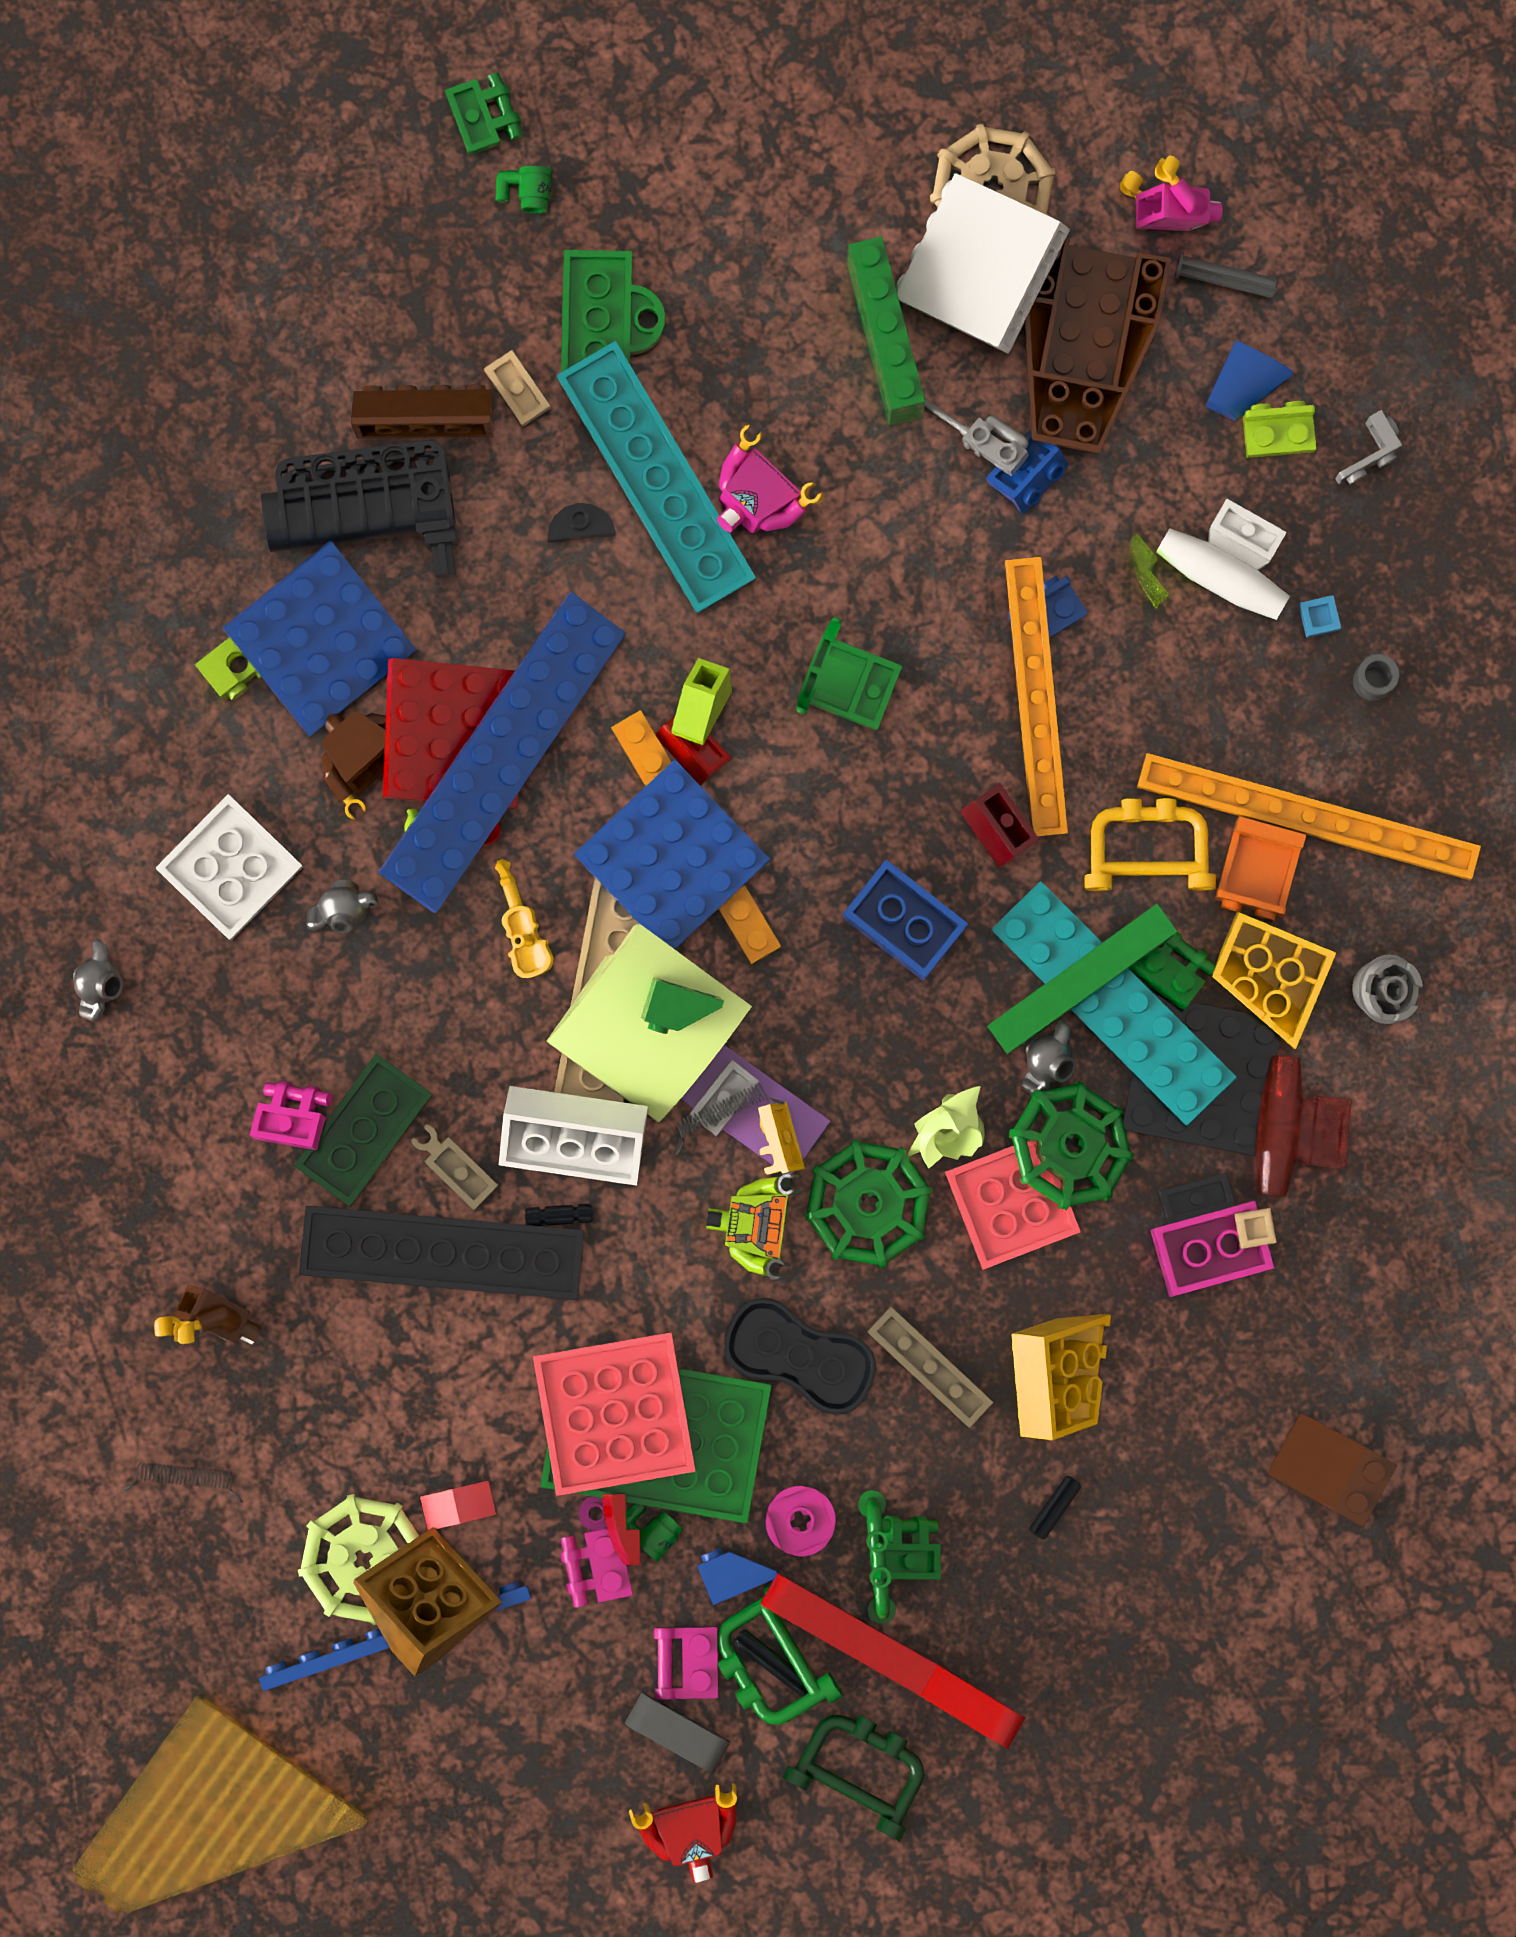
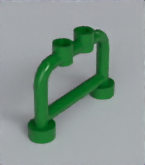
(872, 1506)
(750, 1694)

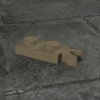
(457, 1169)

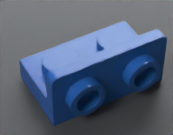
(1033, 478)
(1062, 605)

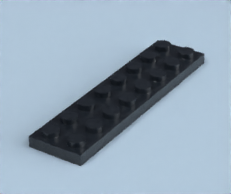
(441, 1252)

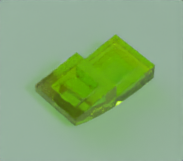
(1143, 561)

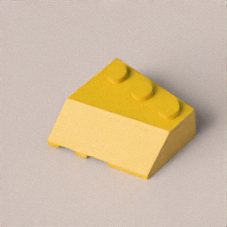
(1273, 974)
(1059, 1375)

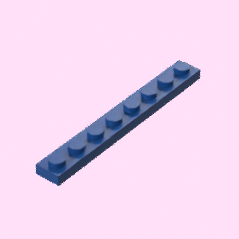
(347, 1651)

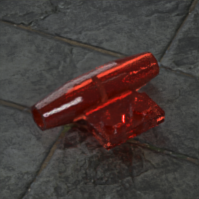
(1296, 1128)

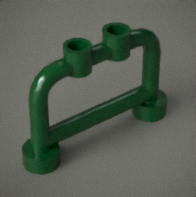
(892, 1745)

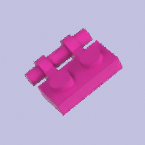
(288, 1125)
(608, 1571)

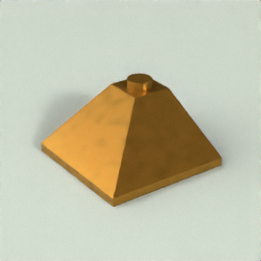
(425, 1600)

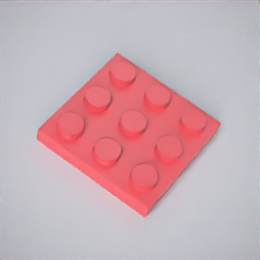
(1002, 1212)

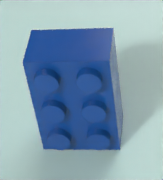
(904, 920)

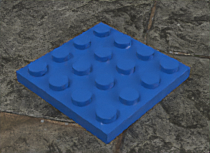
(319, 638)
(672, 856)

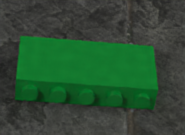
(885, 331)

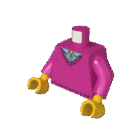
(1170, 204)
(758, 492)

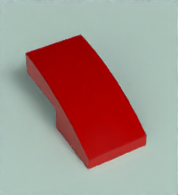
(624, 1540)

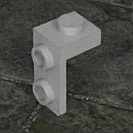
(1384, 433)

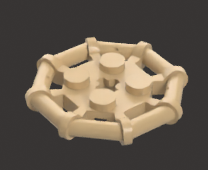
(997, 166)

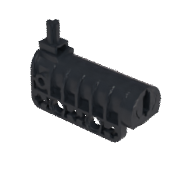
(366, 503)

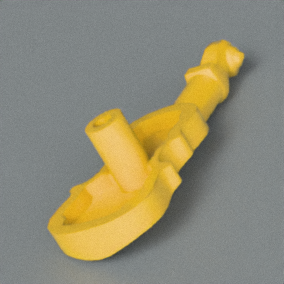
(530, 953)

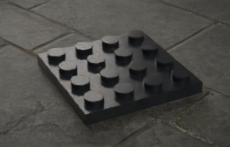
(1232, 1119)

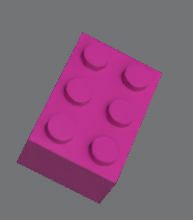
(1207, 1251)

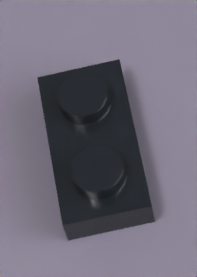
(1196, 1198)

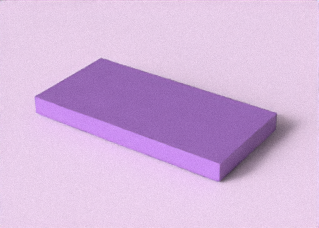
(746, 1124)

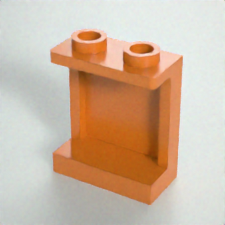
(1259, 868)

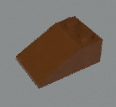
(1332, 1470)

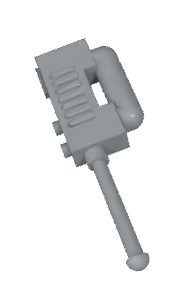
(981, 439)

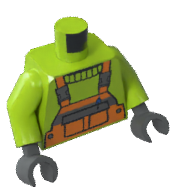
(756, 1224)

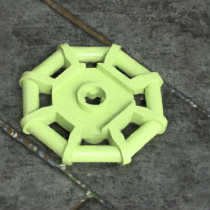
(344, 1548)

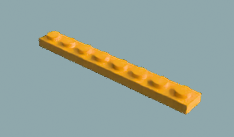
(1036, 696)
(740, 910)

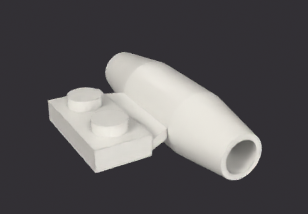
(1231, 559)

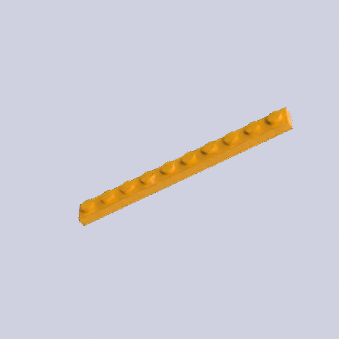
(1308, 816)

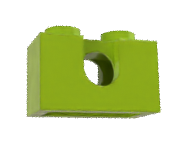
(217, 671)

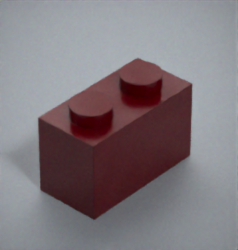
(999, 825)

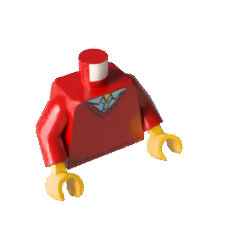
(690, 1830)

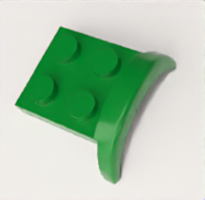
(848, 681)

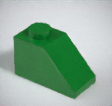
(676, 1006)

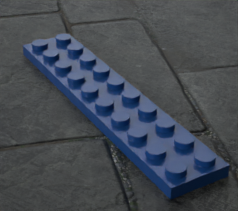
(502, 752)

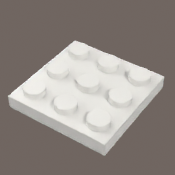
(229, 867)

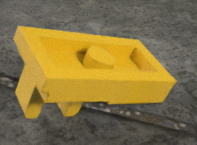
(780, 1132)

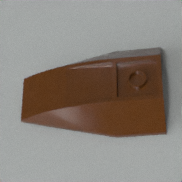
(1089, 341)

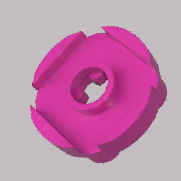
(818, 1530)

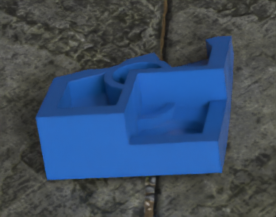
(1245, 380)

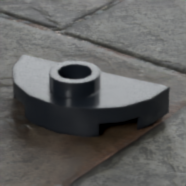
(580, 522)

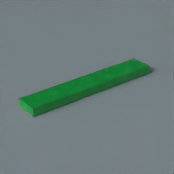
(1082, 979)

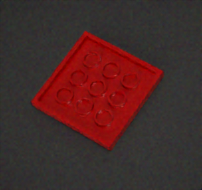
(430, 719)

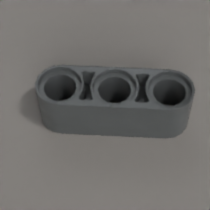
(677, 1732)

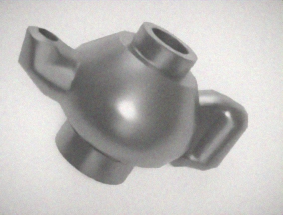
(341, 907)
(97, 982)
(1049, 1060)

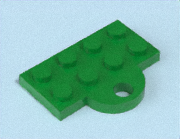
(604, 306)

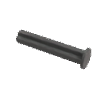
(1225, 276)

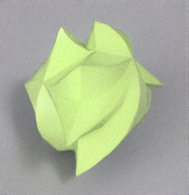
(950, 1129)

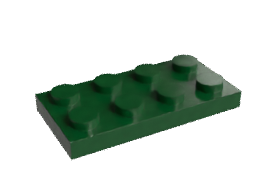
(364, 1130)

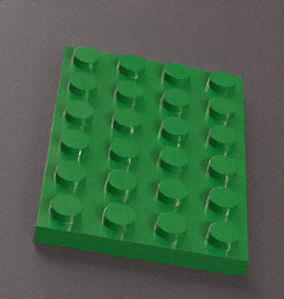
(725, 1437)

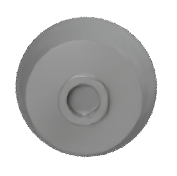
(1387, 989)

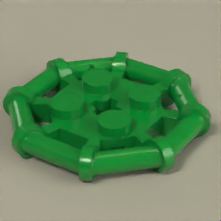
(1053, 1151)
(864, 1223)

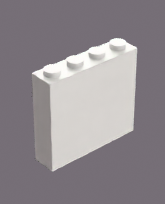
(981, 262)

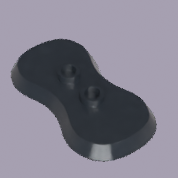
(775, 1345)

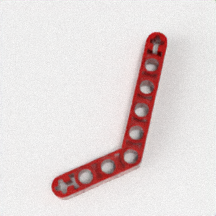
(893, 1660)

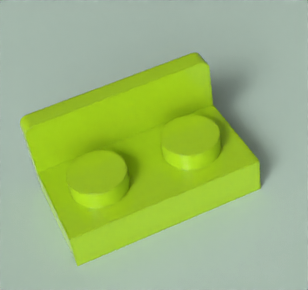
(1279, 430)

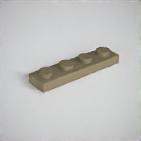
(930, 1367)

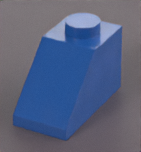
(731, 1574)

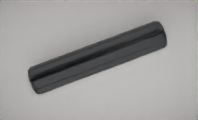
(770, 1661)

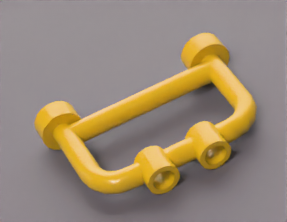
(1165, 811)

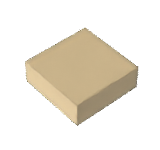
(1255, 1228)

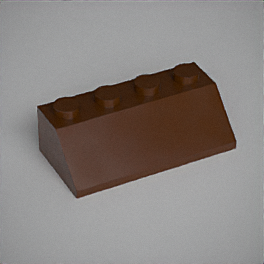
(423, 412)

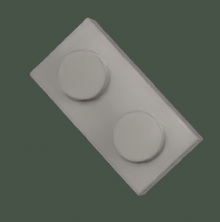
(729, 1082)

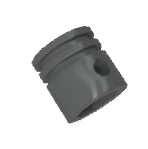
(1376, 677)

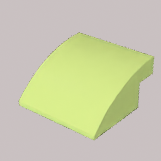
(612, 1040)

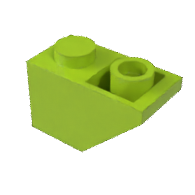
(702, 701)

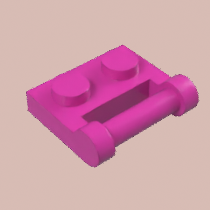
(698, 1662)

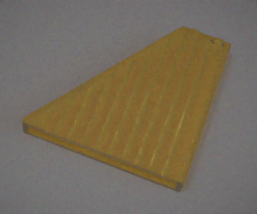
(207, 1810)

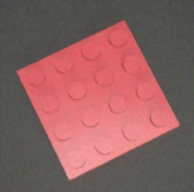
(614, 1414)

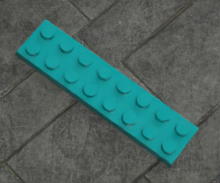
(655, 477)
(1121, 1012)

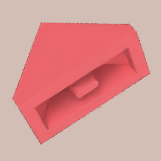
(458, 1505)

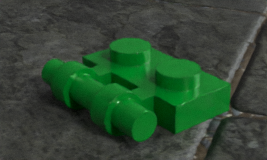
(473, 116)
(1169, 976)
(912, 1560)

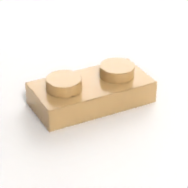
(517, 388)

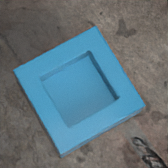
(1319, 616)

